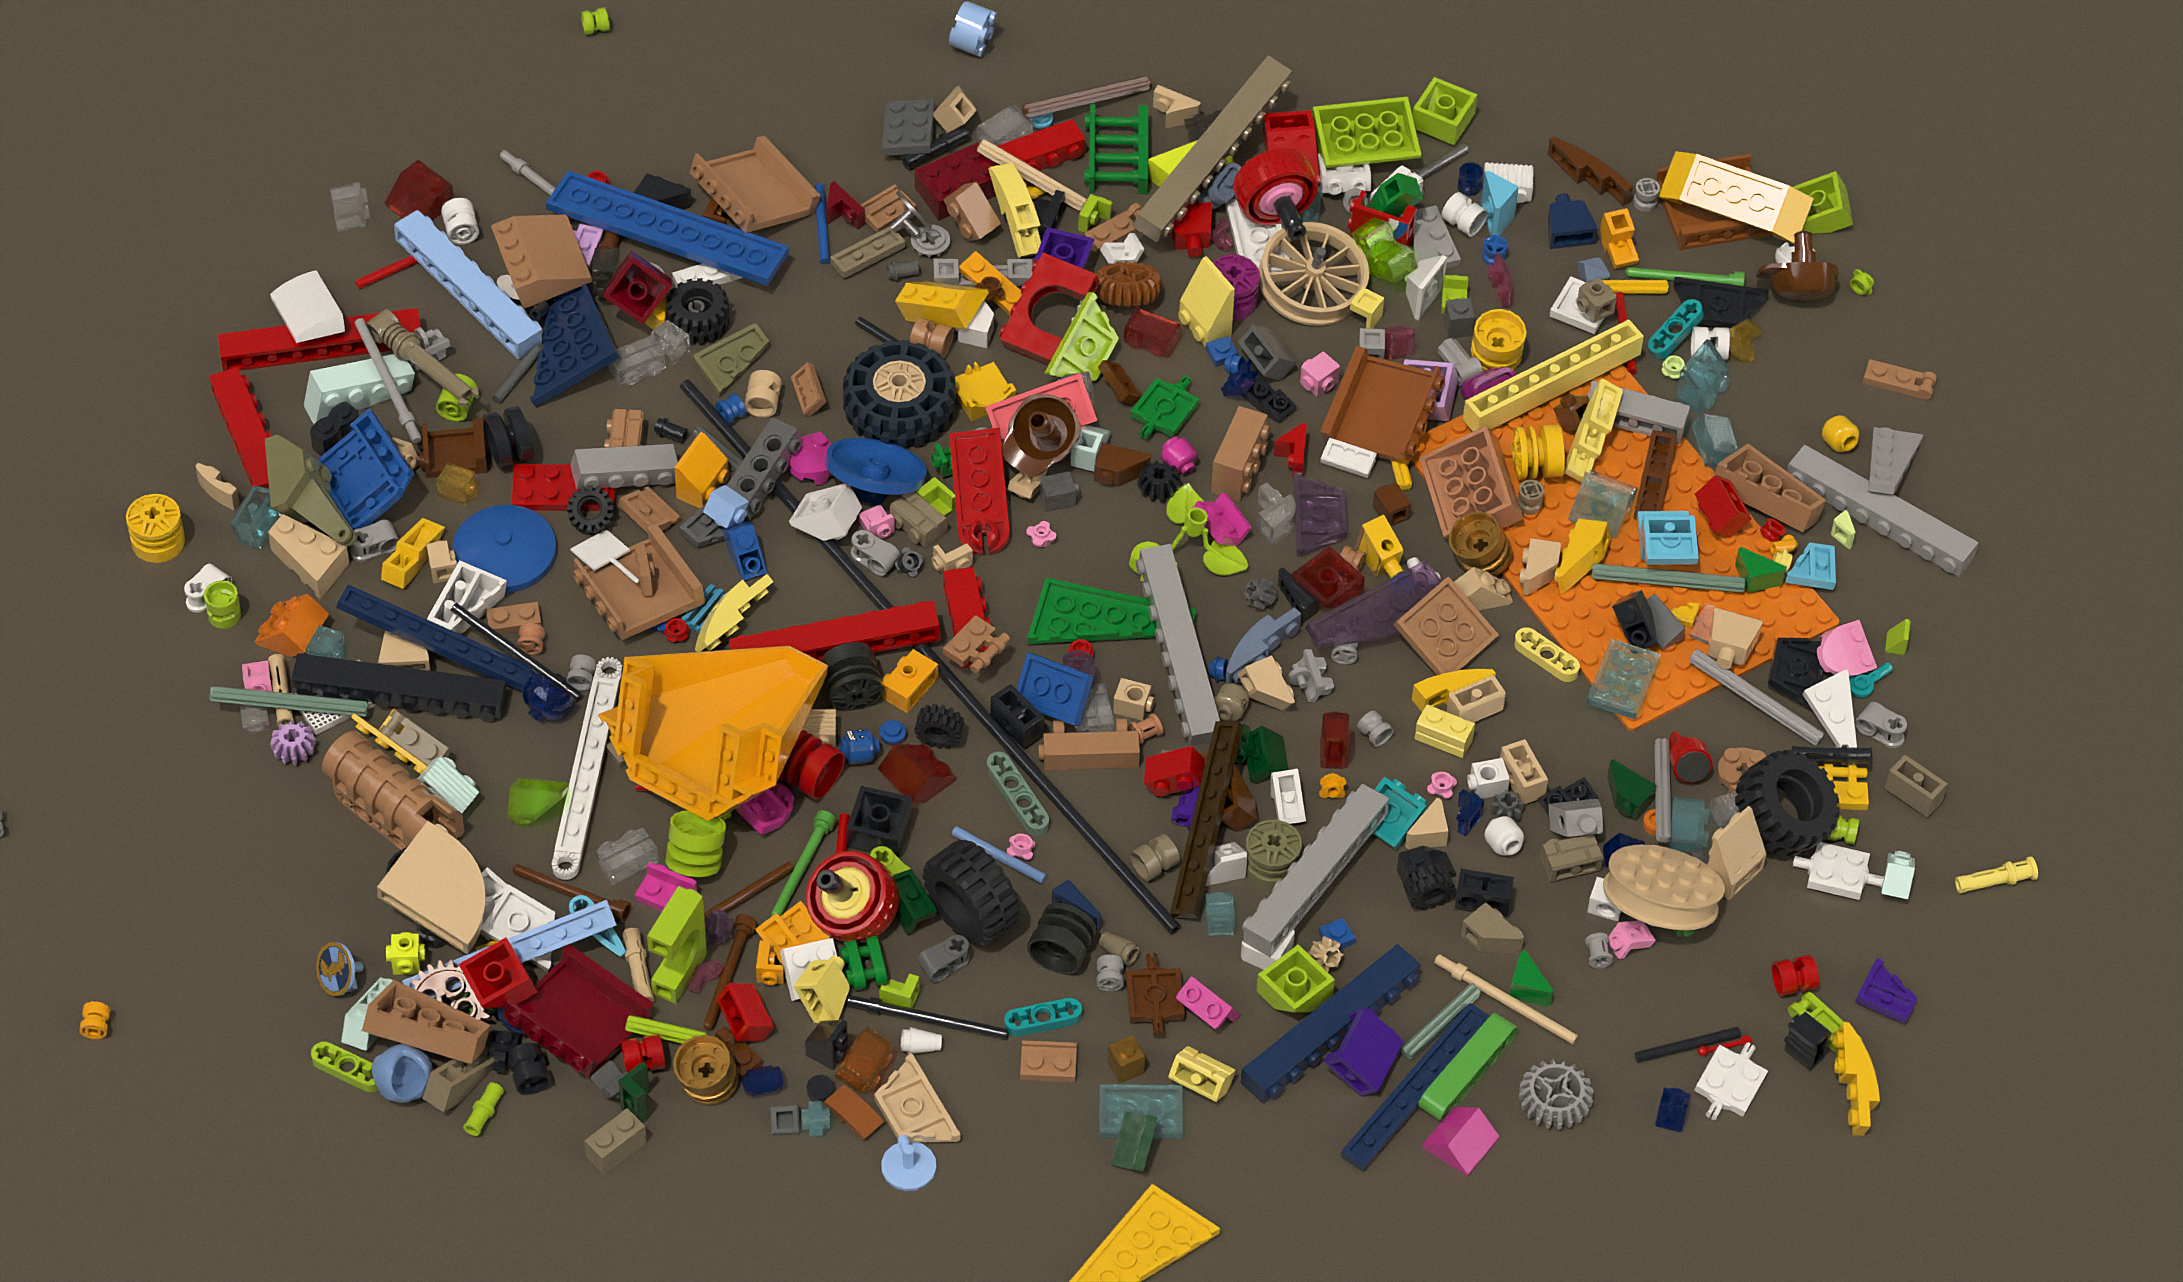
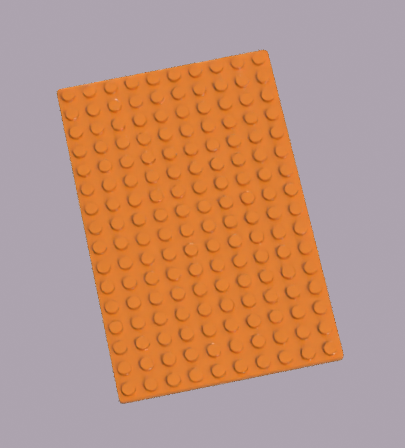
(1584, 615)

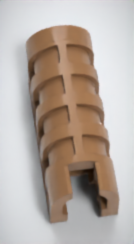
(384, 792)

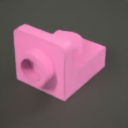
(877, 521)
(257, 676)
(1630, 936)

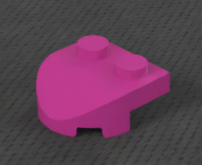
(810, 459)
(769, 809)

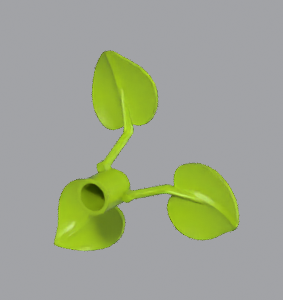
(1219, 558)

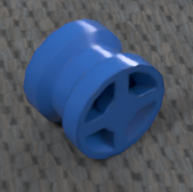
(1494, 245)
(731, 408)

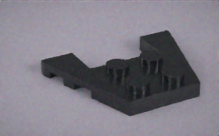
(1795, 667)

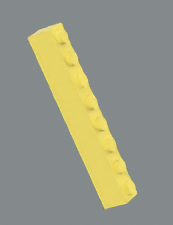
(1553, 377)

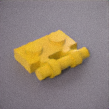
(1851, 794)

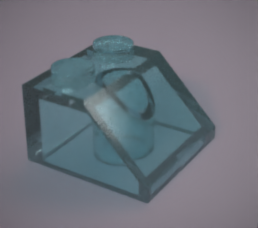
(1702, 378)
(1603, 500)

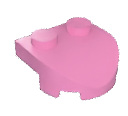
(1846, 649)

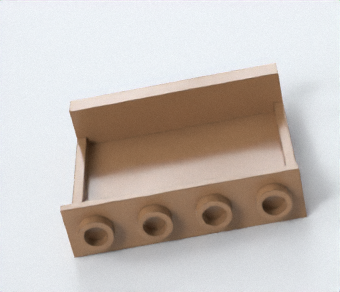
(756, 186)
(621, 599)

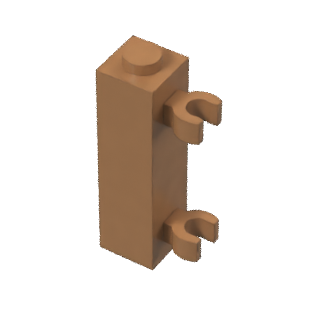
(1090, 749)

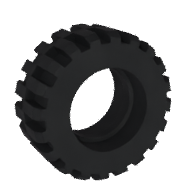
(1807, 788)
(971, 892)

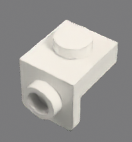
(1122, 252)

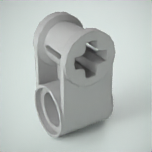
(375, 540)
(876, 554)
(1880, 723)

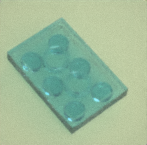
(1623, 679)
(1154, 1100)

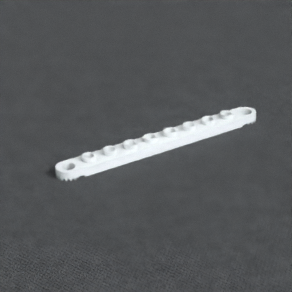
(586, 770)

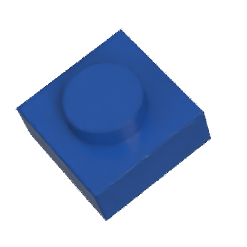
(1220, 350)
(1338, 931)

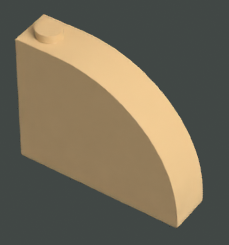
(438, 887)

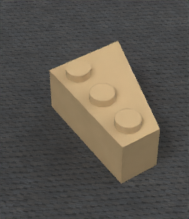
(309, 553)

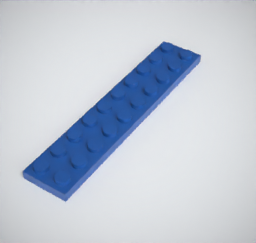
(667, 228)

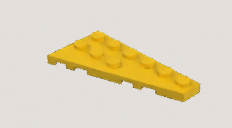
(1147, 1240)

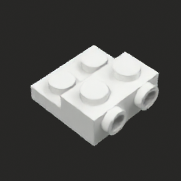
(1344, 178)

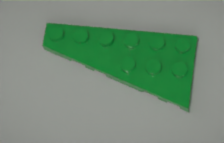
(1089, 613)

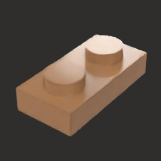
(510, 618)

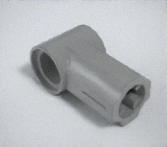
(1465, 365)

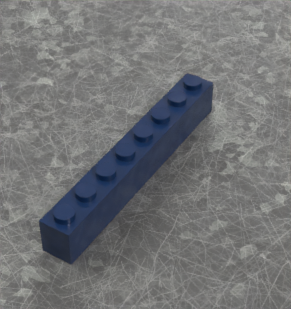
(1329, 1024)

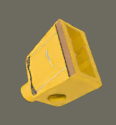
(1381, 547)

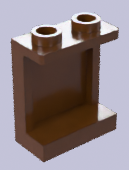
(456, 446)

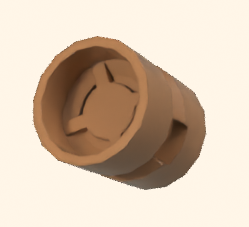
(933, 337)

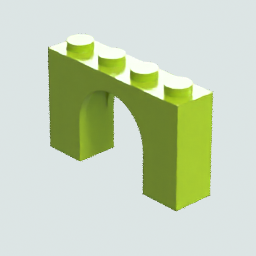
(681, 940)

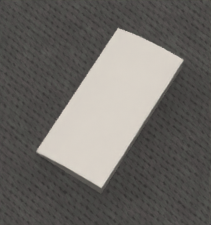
(308, 307)

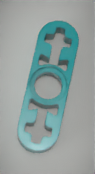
(1676, 318)
(1048, 1007)

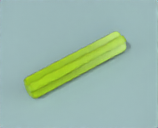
(665, 1030)

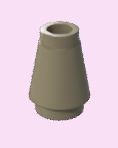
(1120, 946)

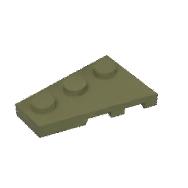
(730, 357)

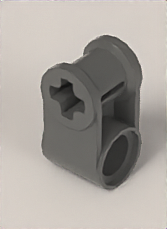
(943, 959)

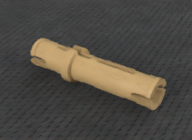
(277, 667)
(636, 957)

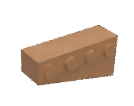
(1771, 488)
(425, 1023)

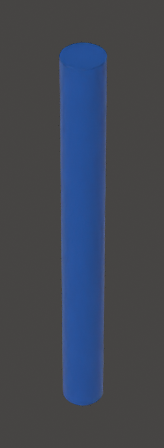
(822, 226)

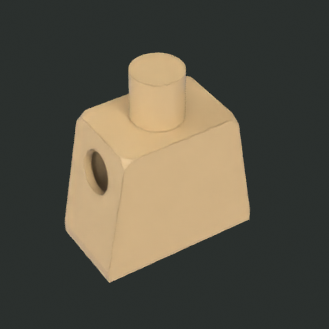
(1732, 637)
(403, 653)

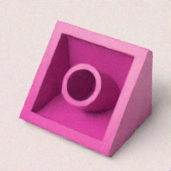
(1462, 1139)

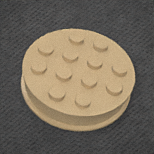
(1663, 887)

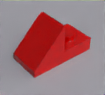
(1292, 446)

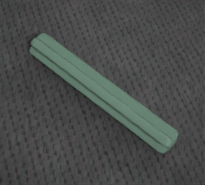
(1440, 1022)

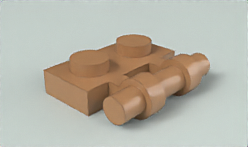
(970, 640)

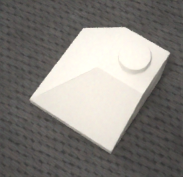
(1425, 284)

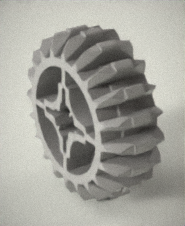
(1562, 1107)

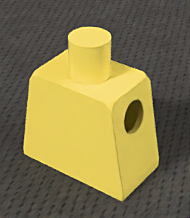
(823, 989)

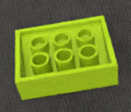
(1365, 132)

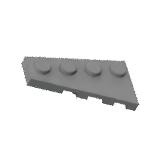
(1890, 458)

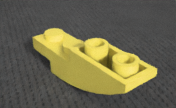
(1018, 207)
(728, 611)

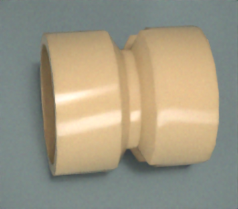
(762, 393)

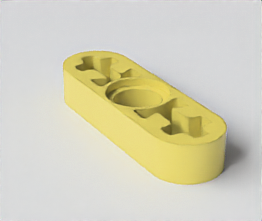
(1543, 644)

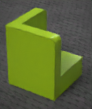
(938, 496)
(901, 993)

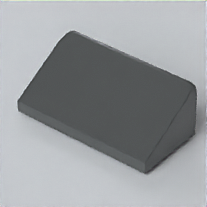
(1667, 626)

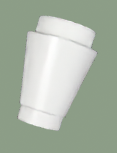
(920, 1041)

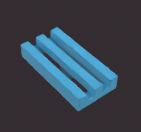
(689, 615)

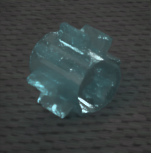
(815, 1118)

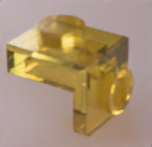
(1741, 340)

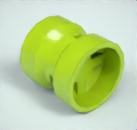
(600, 19)
(1844, 829)

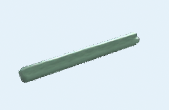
(1668, 577)
(288, 701)

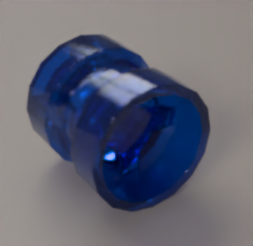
(1470, 179)

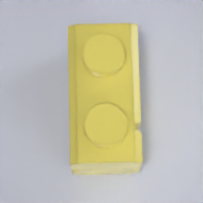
(1444, 731)
(1201, 1074)

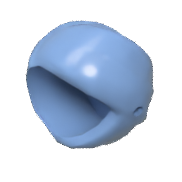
(401, 1073)

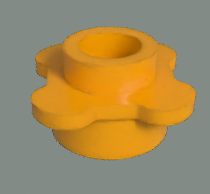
(1332, 786)

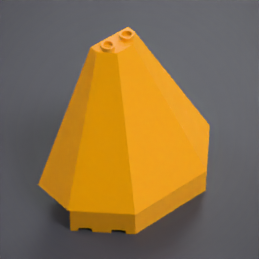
(712, 722)

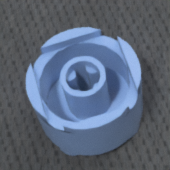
(972, 28)

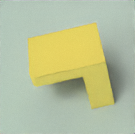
(1368, 305)

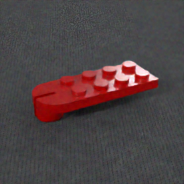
(980, 489)

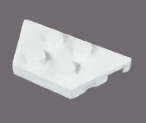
(513, 913)

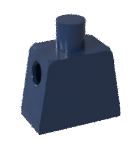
(1570, 223)

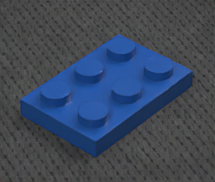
(1055, 688)

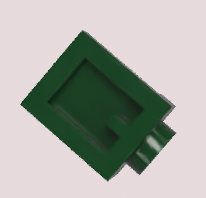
(1246, 745)

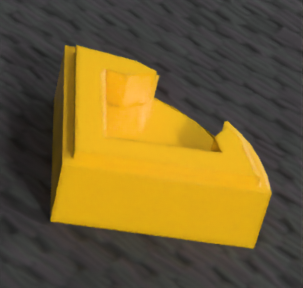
(1686, 614)

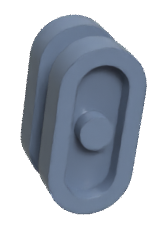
(1221, 187)

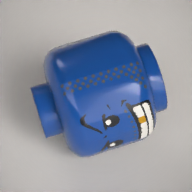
(859, 746)

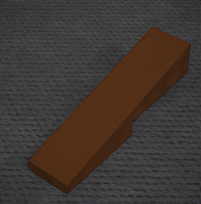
(1655, 472)

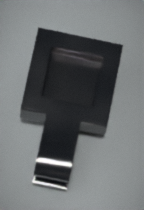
(500, 1044)

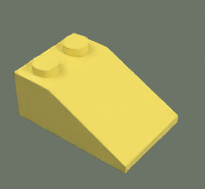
(1208, 304)

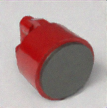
(1689, 758)

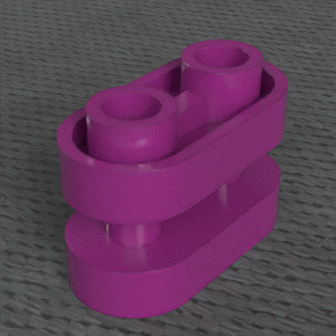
(1485, 381)

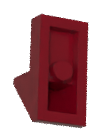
(843, 205)

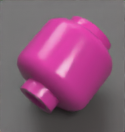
(1181, 454)

